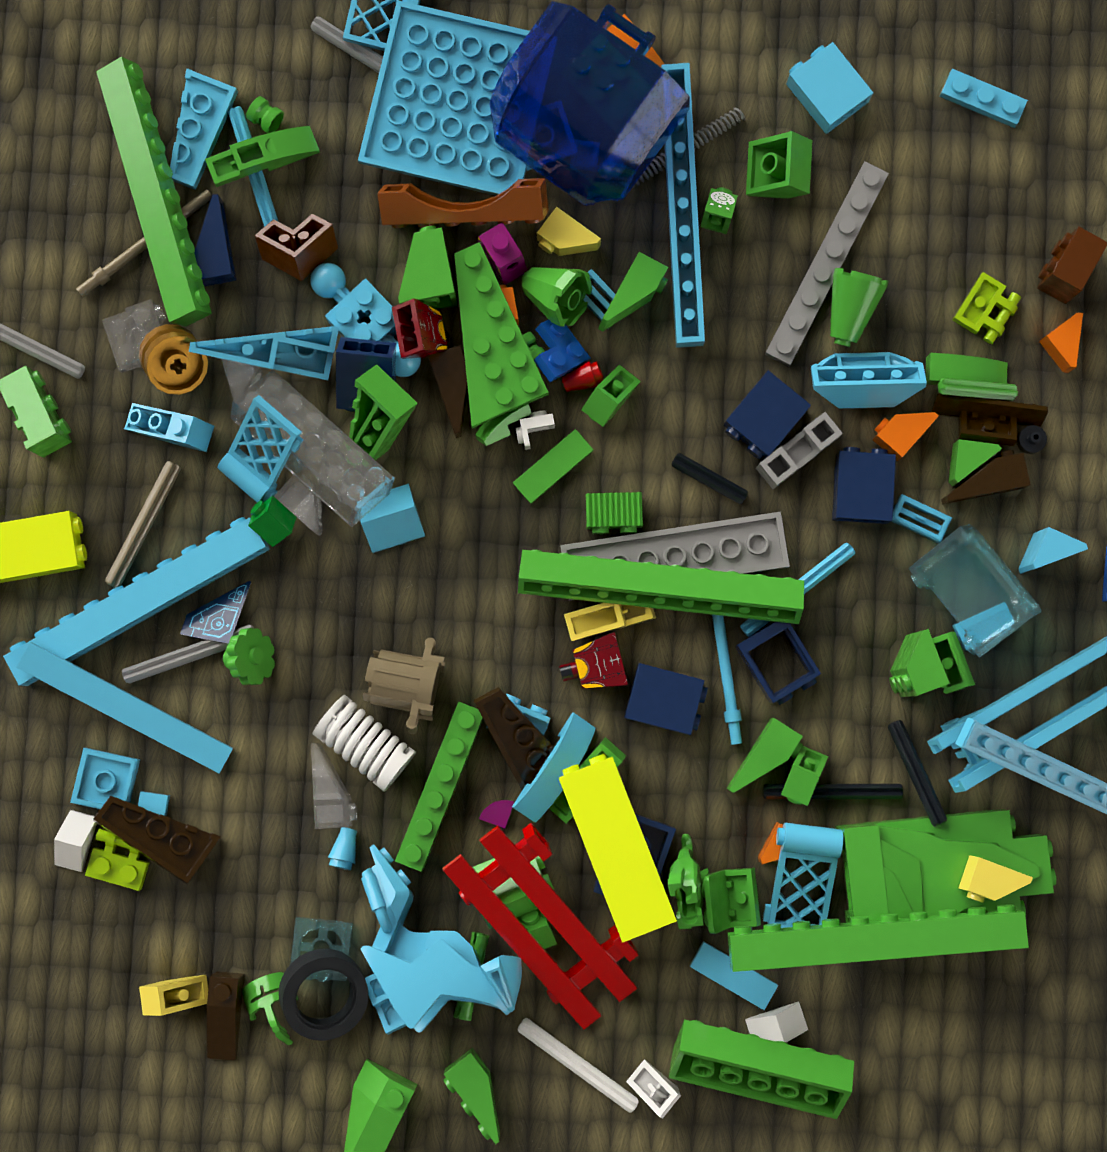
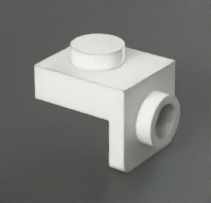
(537, 422)

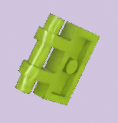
(980, 302)
(114, 867)

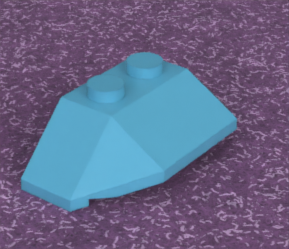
(867, 379)

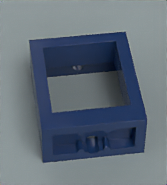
(805, 681)

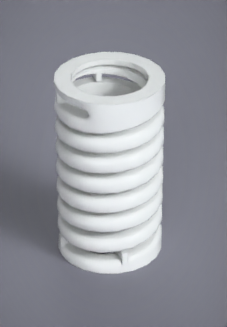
(362, 755)

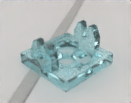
(304, 925)

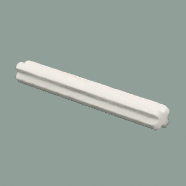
(578, 1065)

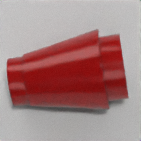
(584, 377)

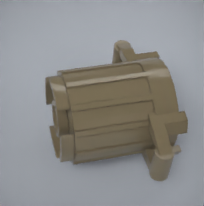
(405, 682)

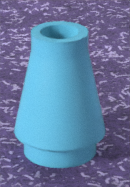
(344, 849)

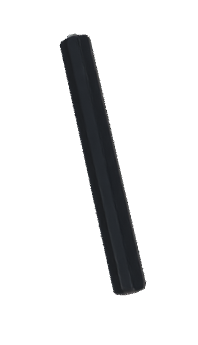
(842, 791)

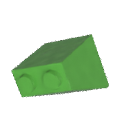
(428, 271)

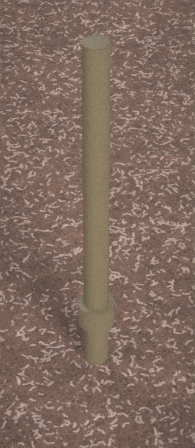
(102, 275)

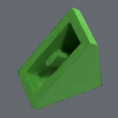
(969, 456)

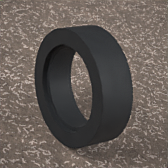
(341, 1022)

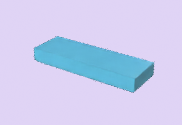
(746, 984)

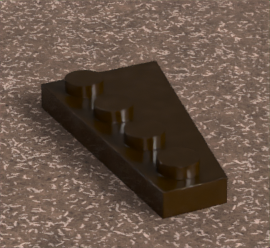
(515, 735)
(159, 838)

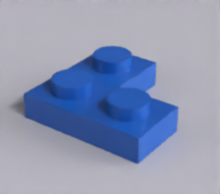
(564, 351)

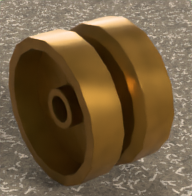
(169, 363)

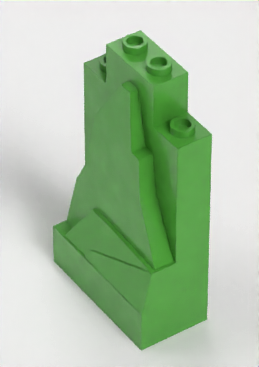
(919, 867)

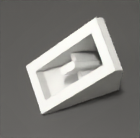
(74, 841)
(778, 1024)
(654, 1088)

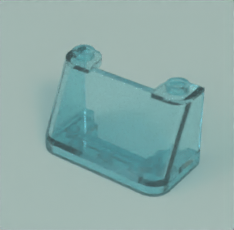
(975, 589)

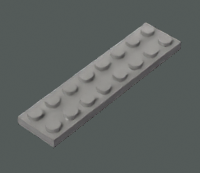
(726, 545)

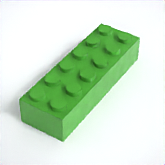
(761, 1069)

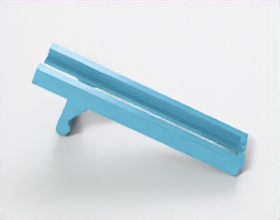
(982, 768)

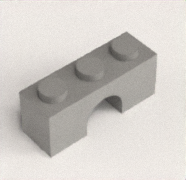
(799, 450)

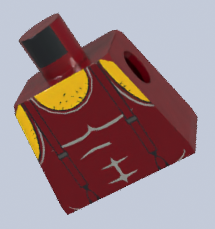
(419, 329)
(596, 664)

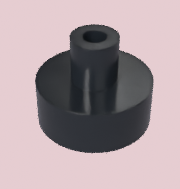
(1031, 439)

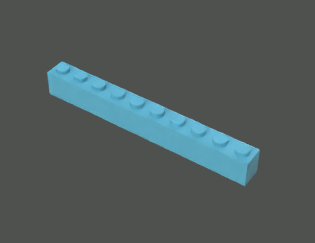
(684, 223)
(144, 597)

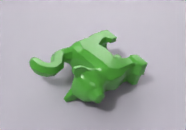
(685, 885)

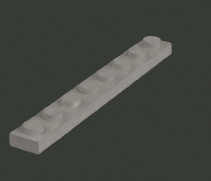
(829, 256)

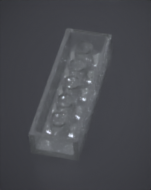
(327, 458)

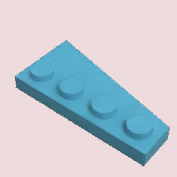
(200, 123)

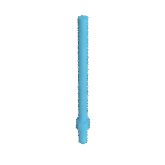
(731, 715)

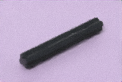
(917, 773)

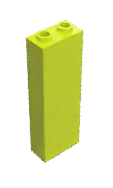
(41, 546)
(616, 847)

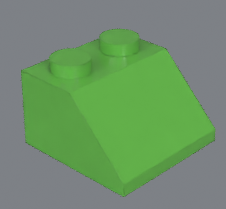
(779, 166)

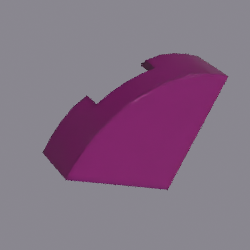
(497, 812)

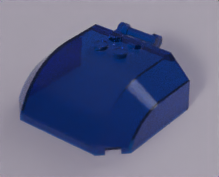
(585, 104)

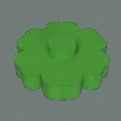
(249, 656)

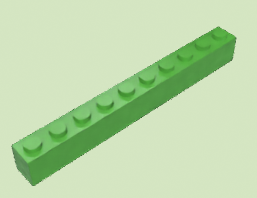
(154, 192)
(661, 586)
(877, 939)

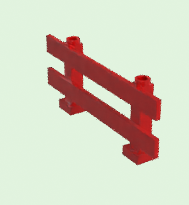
(597, 959)

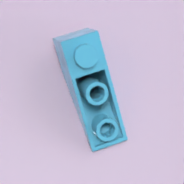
(169, 427)

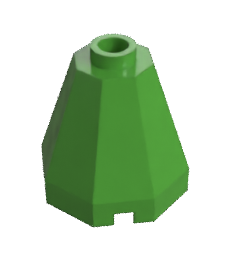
(558, 292)

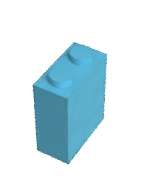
(828, 87)

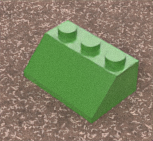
(917, 666)

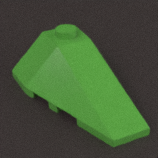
(376, 1108)

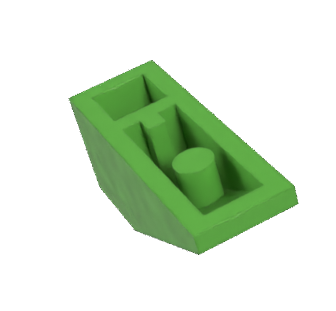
(636, 290)
(770, 750)

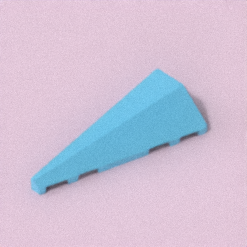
(297, 352)

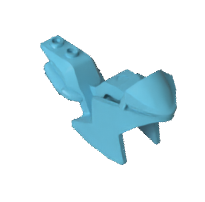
(428, 968)

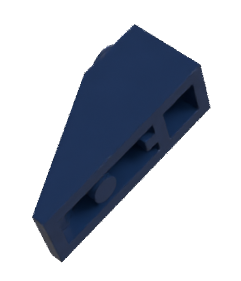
(214, 247)

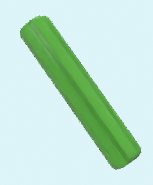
(977, 389)

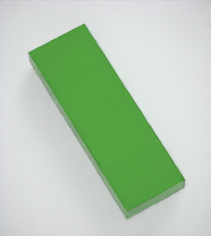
(553, 466)

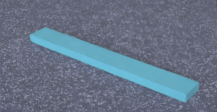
(124, 707)
(1033, 764)

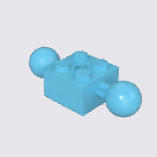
(363, 301)

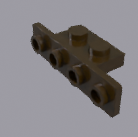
(989, 419)

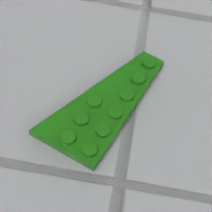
(496, 355)

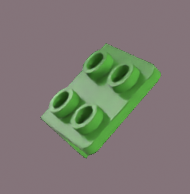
(730, 899)

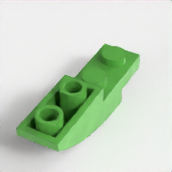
(262, 152)

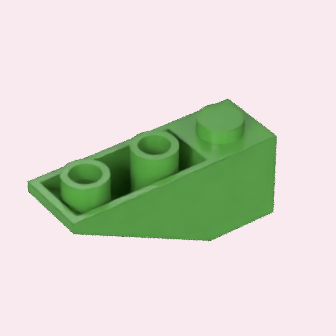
(473, 1083)

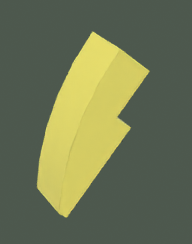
(605, 618)

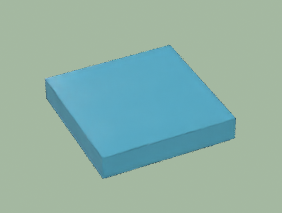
(103, 776)

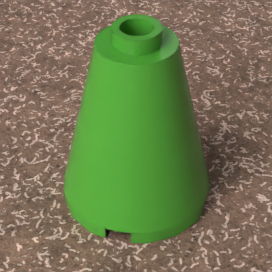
(853, 303)

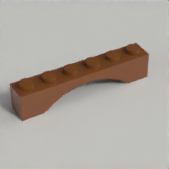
(409, 205)

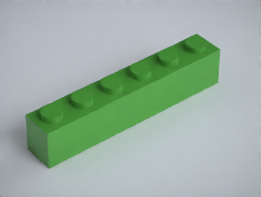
(440, 787)

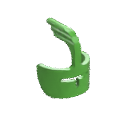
(253, 990)

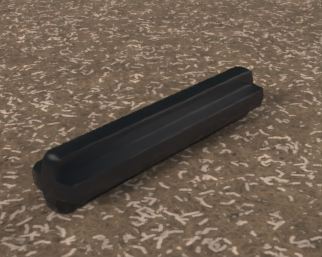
(709, 478)

